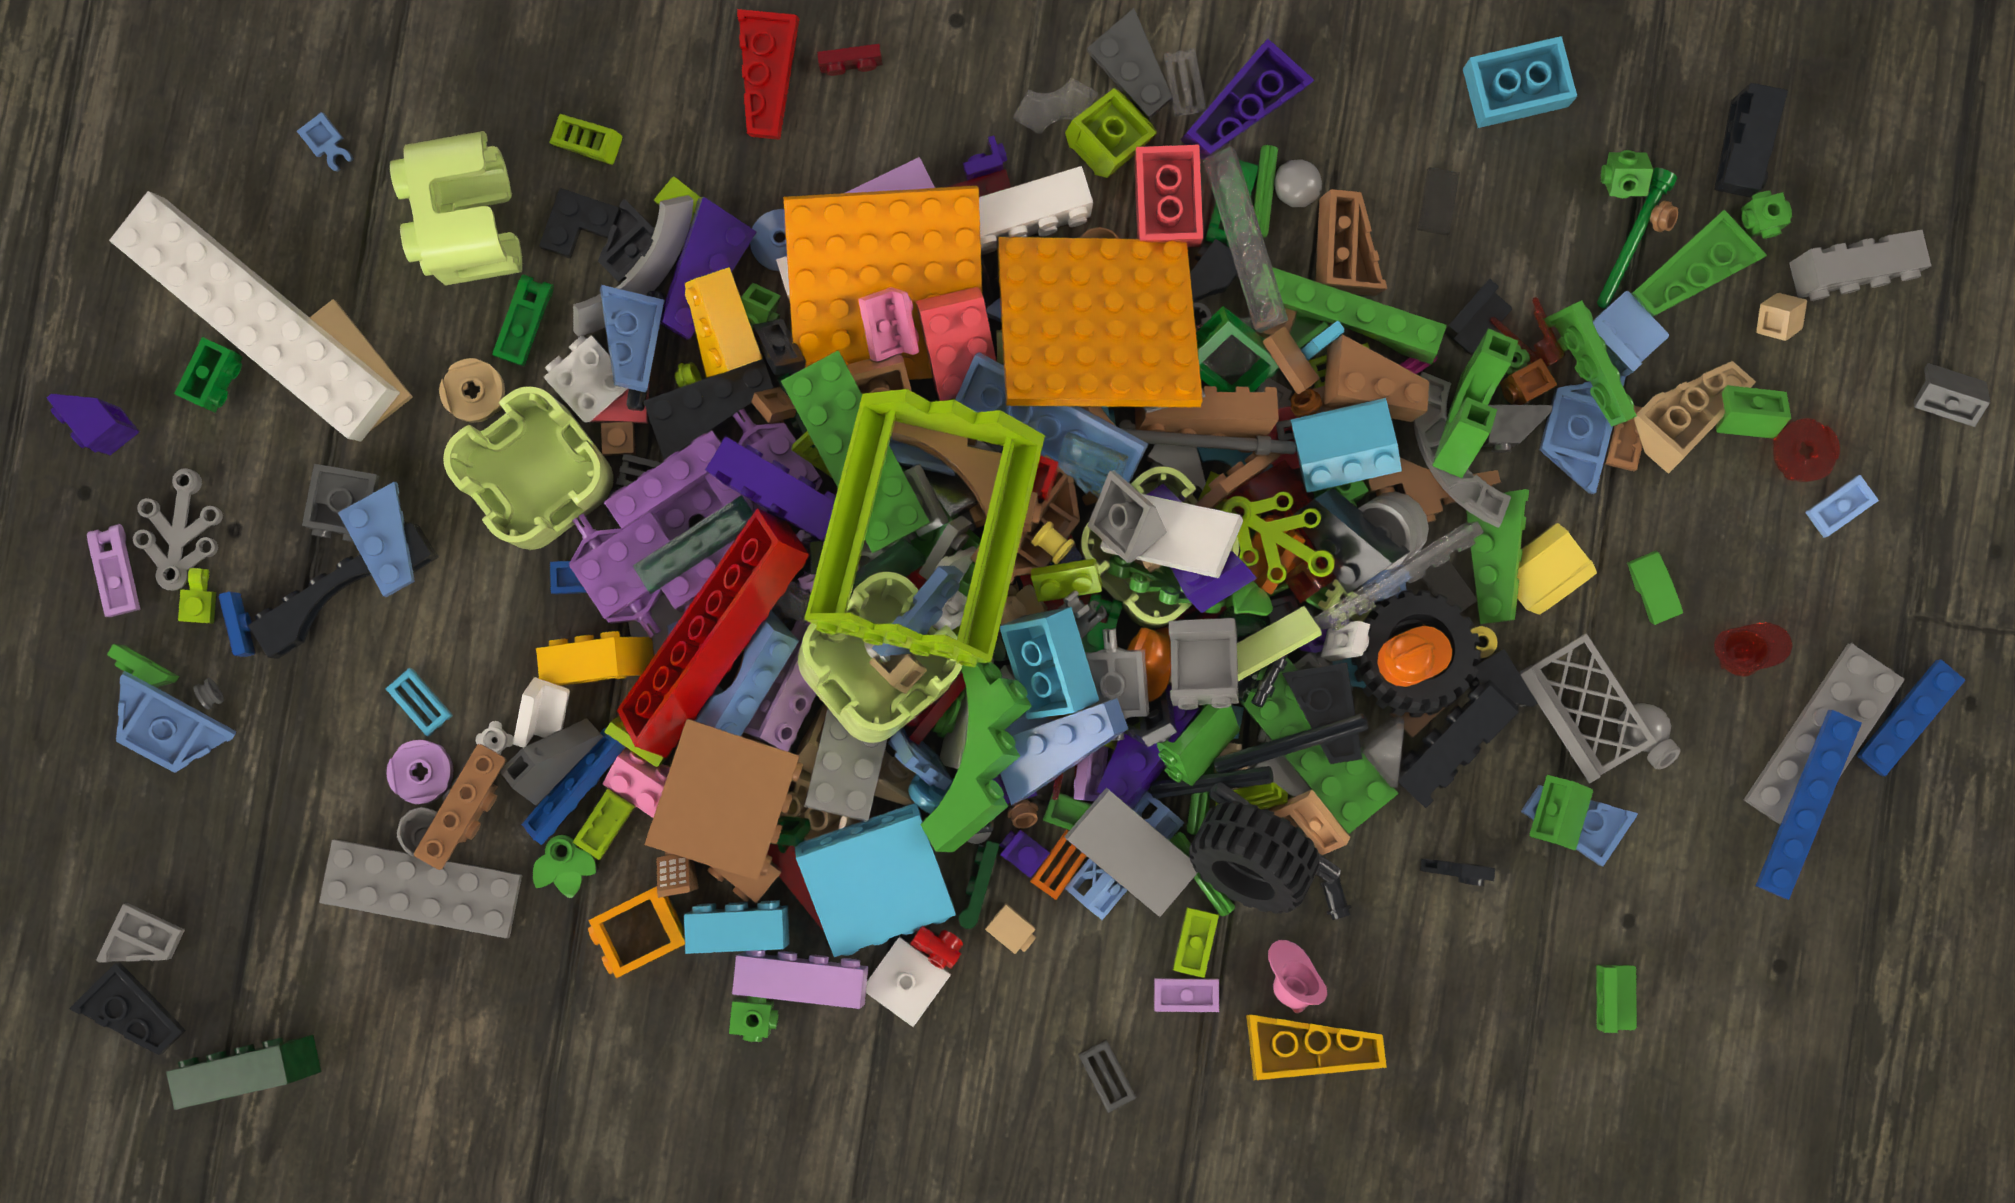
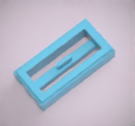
(437, 722)

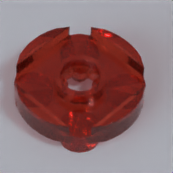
(1814, 434)

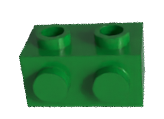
(209, 375)

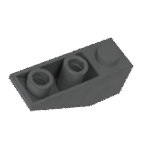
(546, 762)

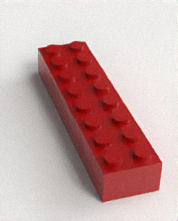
(712, 632)

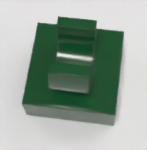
(792, 832)

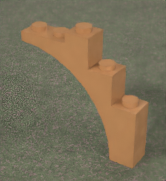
(973, 465)
(1415, 481)

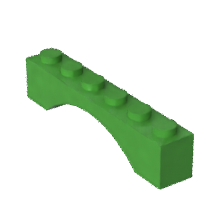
(1393, 327)

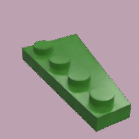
(1593, 362)
(1497, 561)

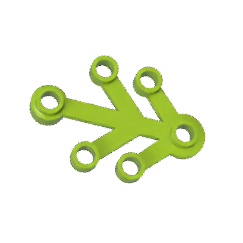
(1273, 533)

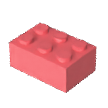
(1168, 194)
(953, 332)

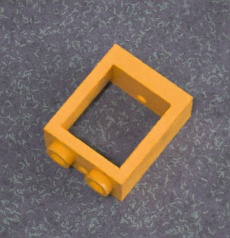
(667, 917)

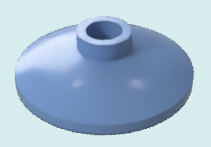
(763, 245)

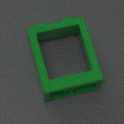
(1214, 333)

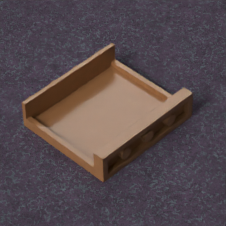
(723, 800)

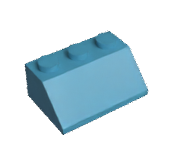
(1346, 445)

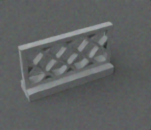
(1564, 723)

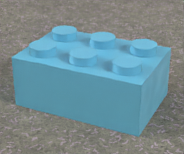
(1519, 82)
(1050, 662)
(736, 927)

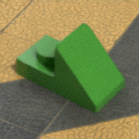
(143, 668)

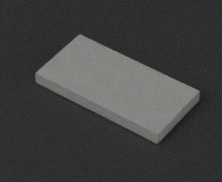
(1132, 852)

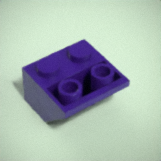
(93, 422)

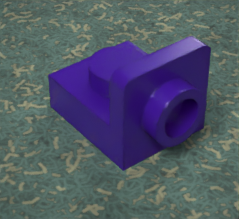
(982, 165)
(1023, 852)

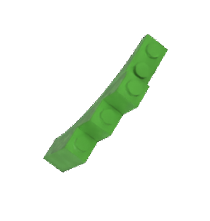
(988, 751)

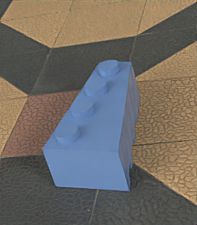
(1058, 746)

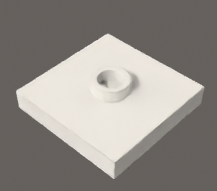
(906, 982)

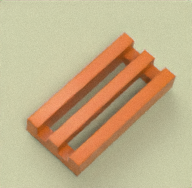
(1046, 885)

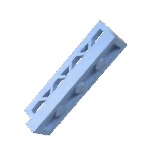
(1106, 890)

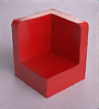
(1045, 477)

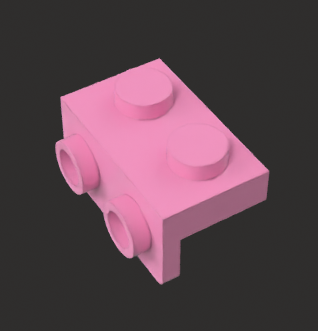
(889, 324)
(637, 780)

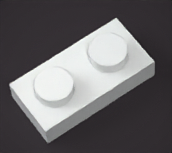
(1346, 642)

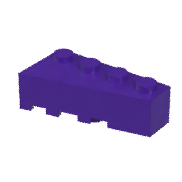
(1251, 95)
(712, 244)
(772, 487)
(1206, 590)
(1136, 765)

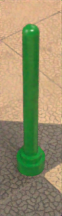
(1660, 184)

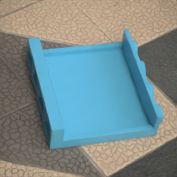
(874, 880)

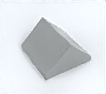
(1125, 519)

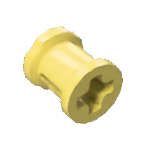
(1052, 542)

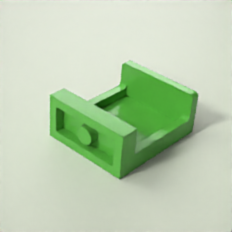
(1199, 744)

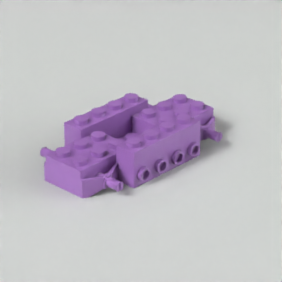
(659, 510)

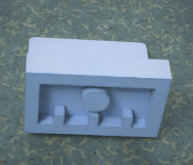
(1628, 333)

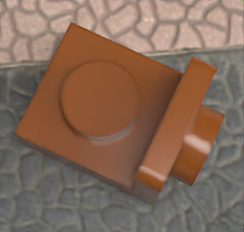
(1527, 383)

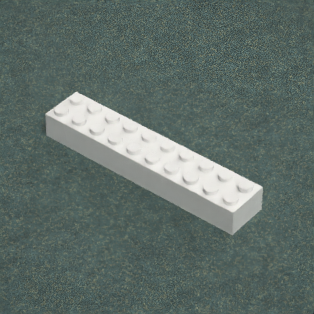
(1024, 210)
(254, 316)

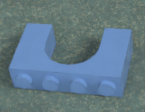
(761, 665)

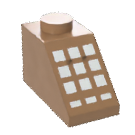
(675, 875)

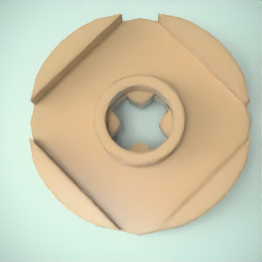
(458, 380)

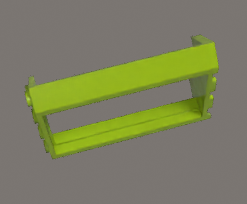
(855, 504)

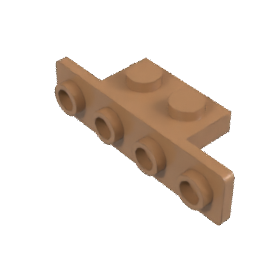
(462, 807)

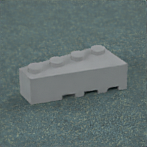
(1864, 262)

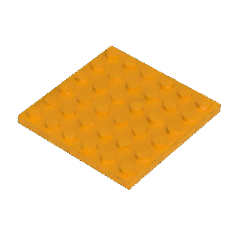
(871, 242)
(1097, 323)

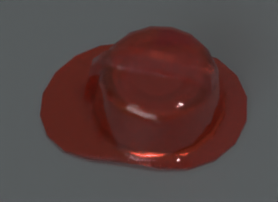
(1752, 648)

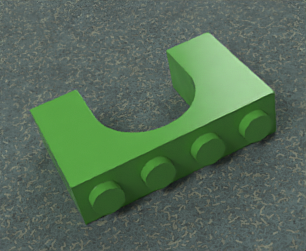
(1470, 416)

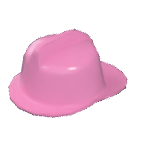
(1296, 978)

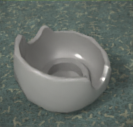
(1297, 183)
(1655, 720)
(413, 828)

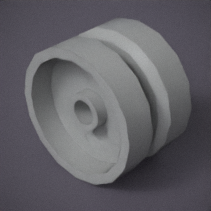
(1401, 519)

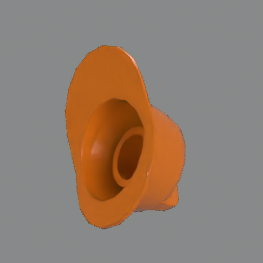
(1414, 656)
(1157, 657)

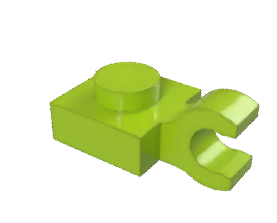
(197, 603)

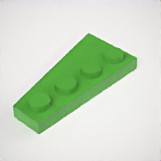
(1705, 260)

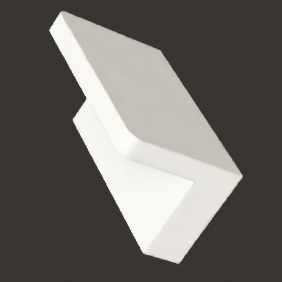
(540, 711)

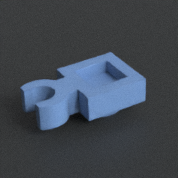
(323, 138)

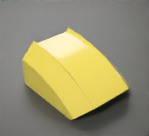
(1551, 569)

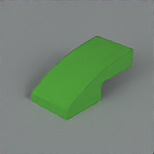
(1655, 587)

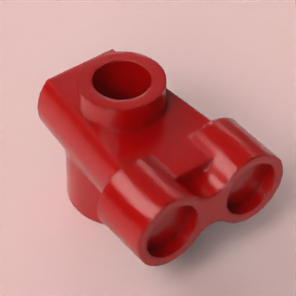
(941, 950)

